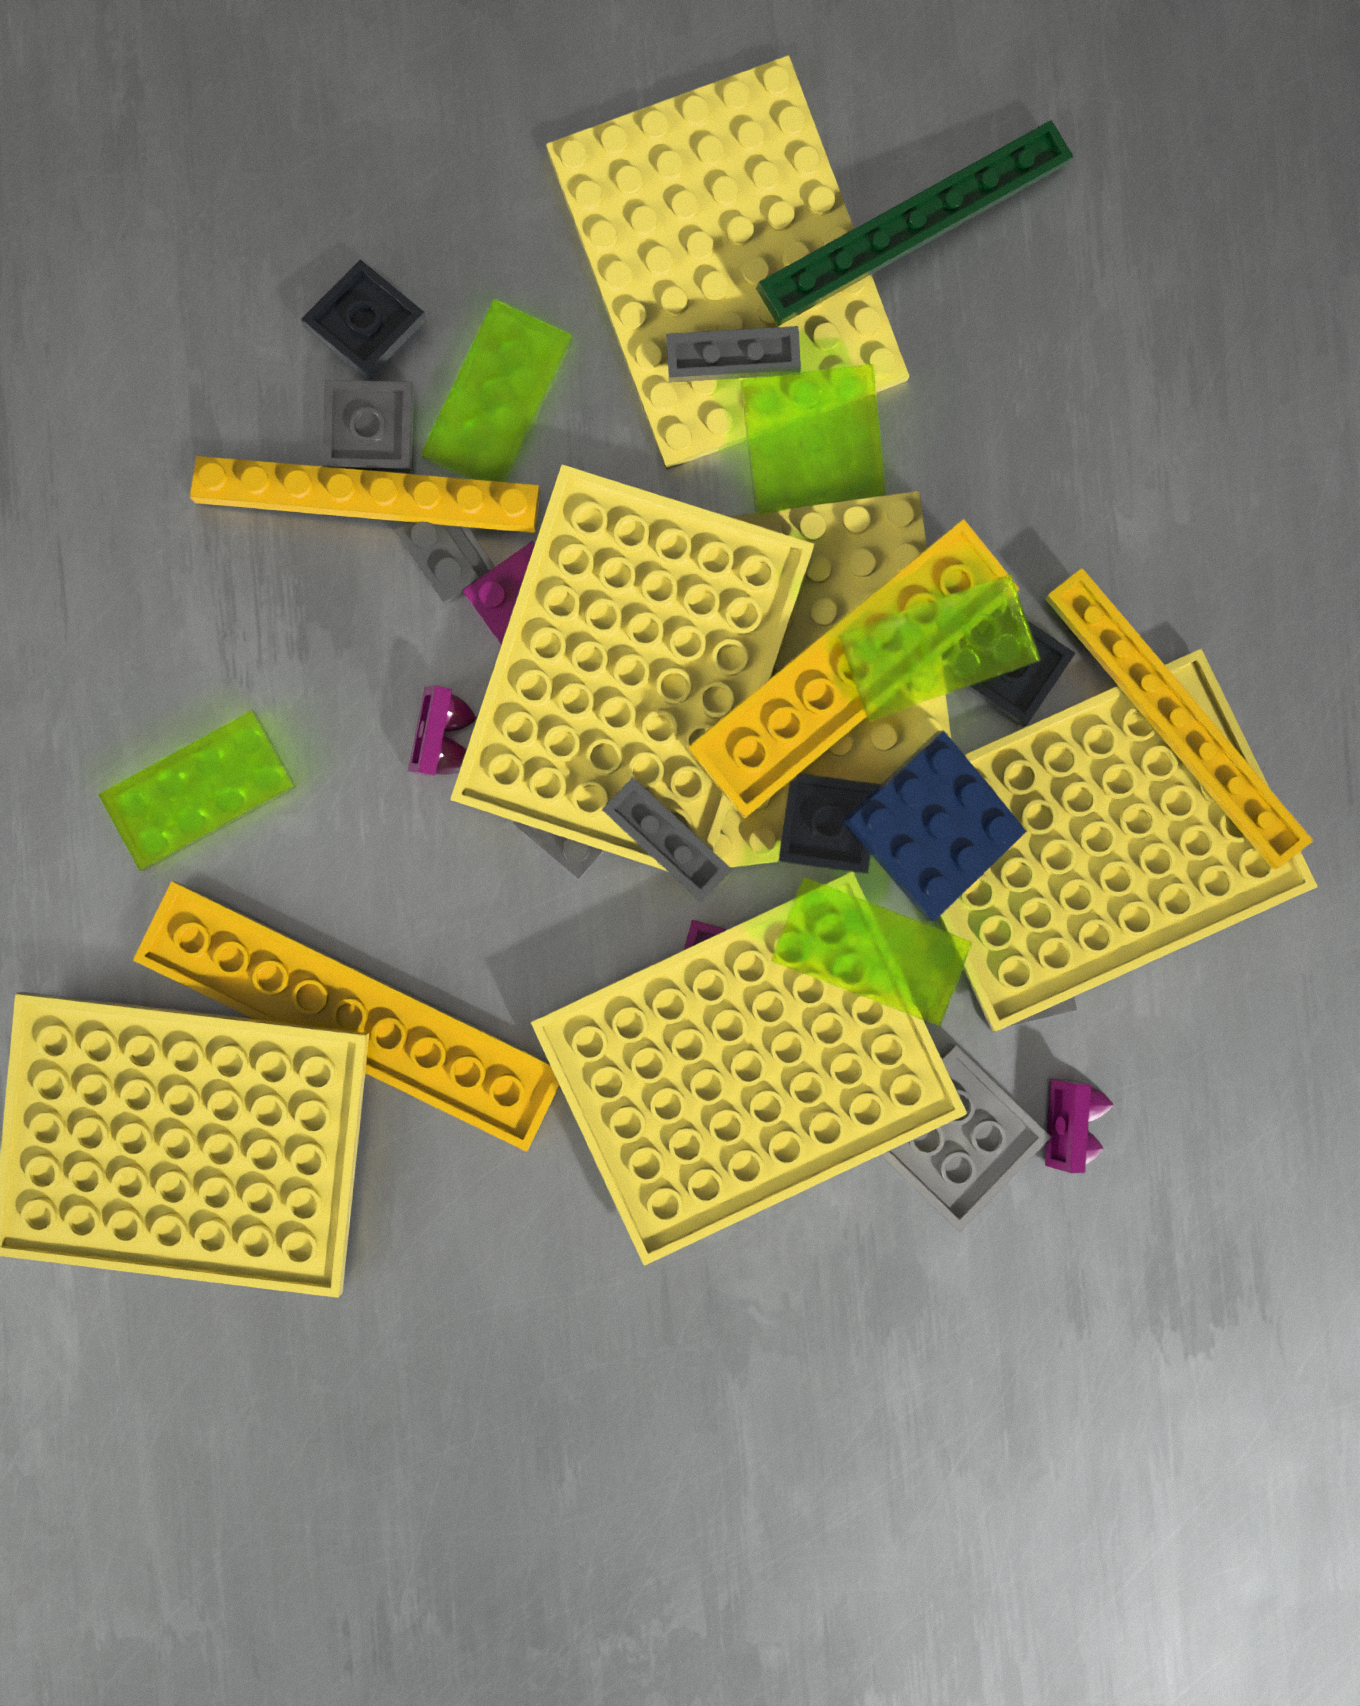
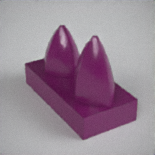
(431, 750)
(1069, 1113)

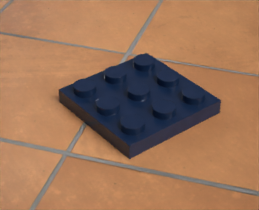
(935, 825)

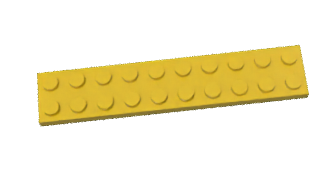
(293, 983)

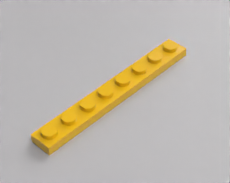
(366, 494)
(1179, 719)

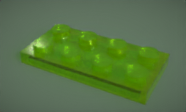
(497, 395)
(939, 647)
(197, 790)
(871, 951)

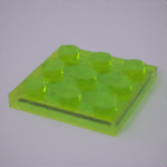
(813, 438)

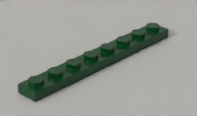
(914, 223)

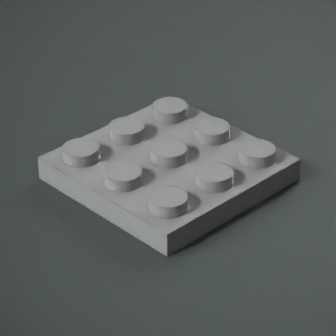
(974, 1155)

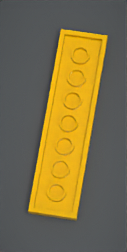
(815, 695)

